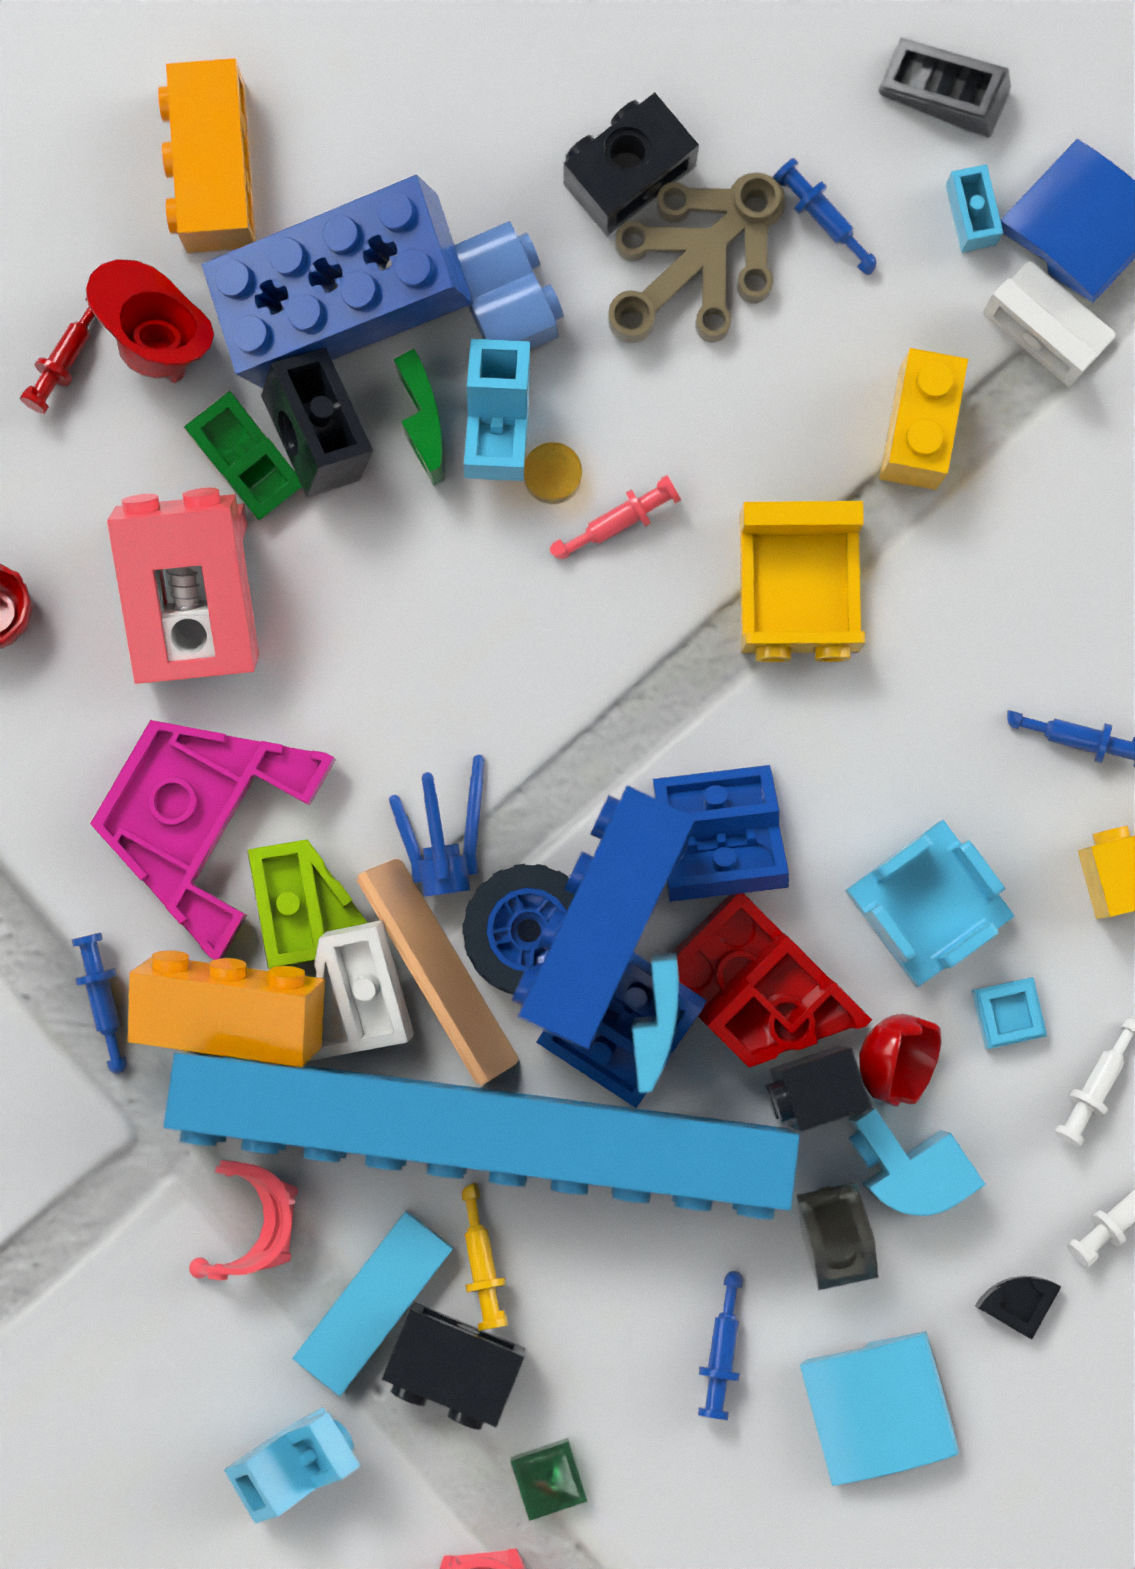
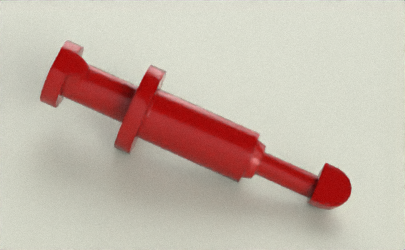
(56, 367)

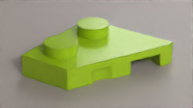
(297, 901)

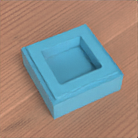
(1009, 1013)

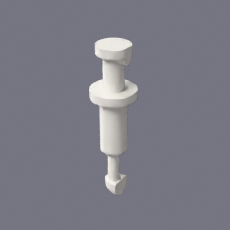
(1096, 1088)
(1108, 1228)

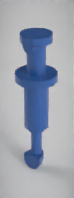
(823, 212)
(1077, 736)
(101, 997)
(722, 1352)

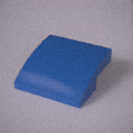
(1078, 220)
(734, 836)
(612, 1052)

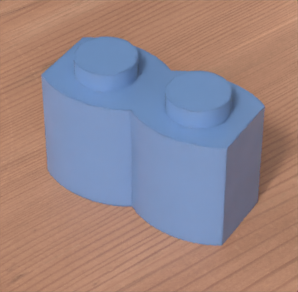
(505, 289)

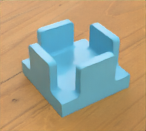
(932, 902)

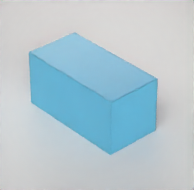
(974, 208)

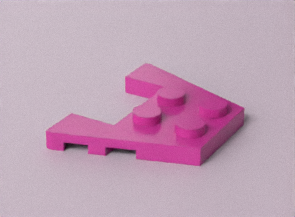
(176, 805)

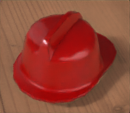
(150, 318)

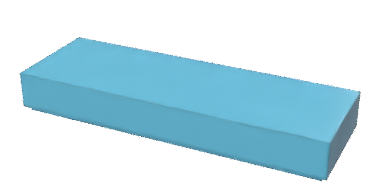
(373, 1303)

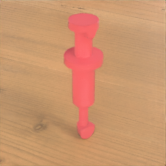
(619, 518)

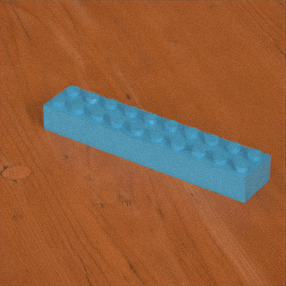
(482, 1130)

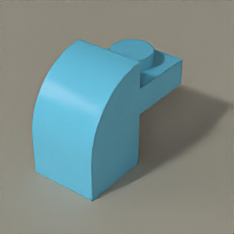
(497, 409)
(915, 1182)
(293, 1465)

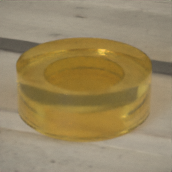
(552, 473)

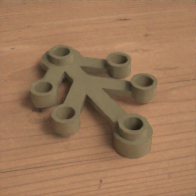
(701, 250)

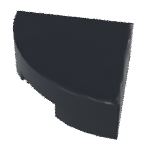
(1020, 1302)

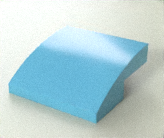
(654, 1033)
(879, 1408)

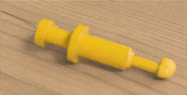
(482, 1264)

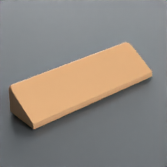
(438, 970)

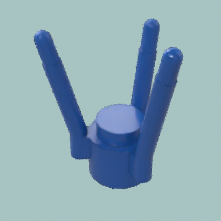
(443, 866)

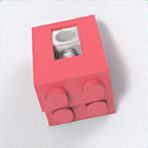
(180, 534)

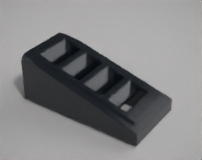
(959, 112)

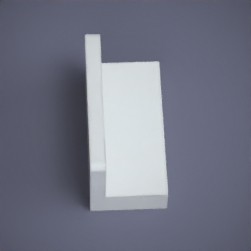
(1048, 323)

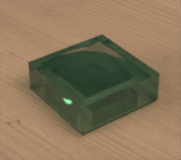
(548, 1479)

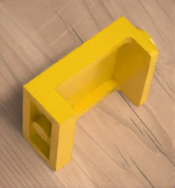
(800, 579)

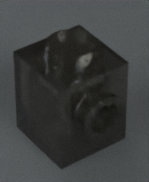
(837, 1236)

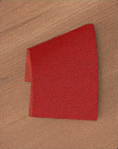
(760, 985)

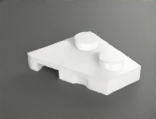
(361, 991)

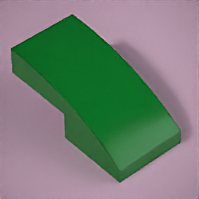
(424, 427)
(243, 455)

